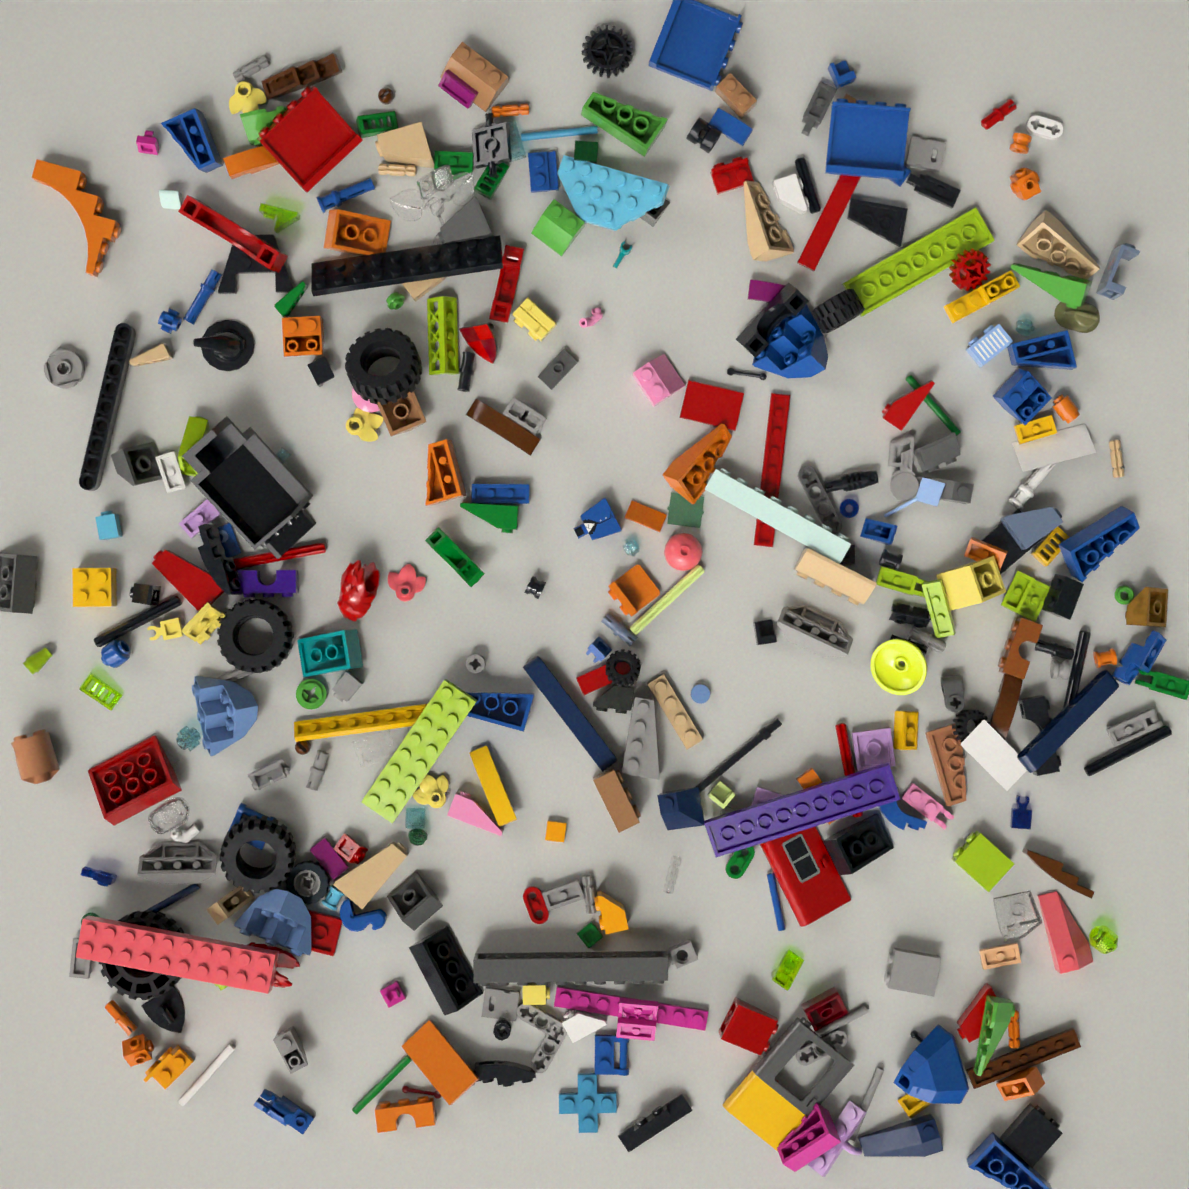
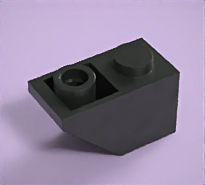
(615, 698)

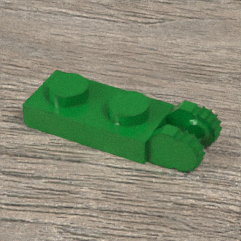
(1166, 684)

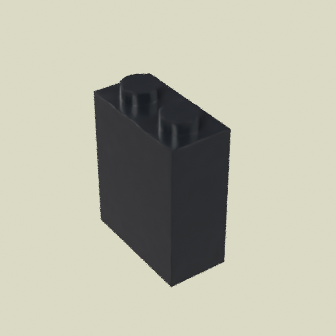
(1031, 1134)

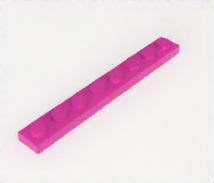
(609, 1005)

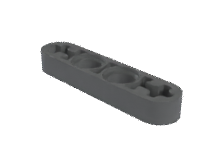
(823, 498)

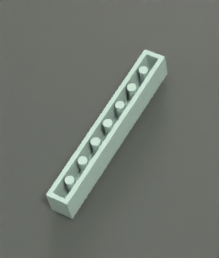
(779, 517)

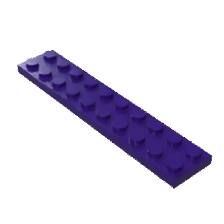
(802, 810)

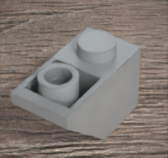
(291, 1049)

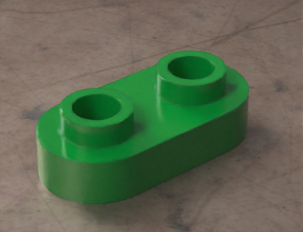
(741, 861)

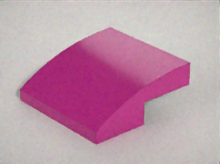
(637, 1019)

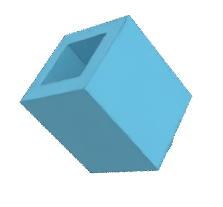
(108, 526)

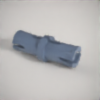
(619, 629)

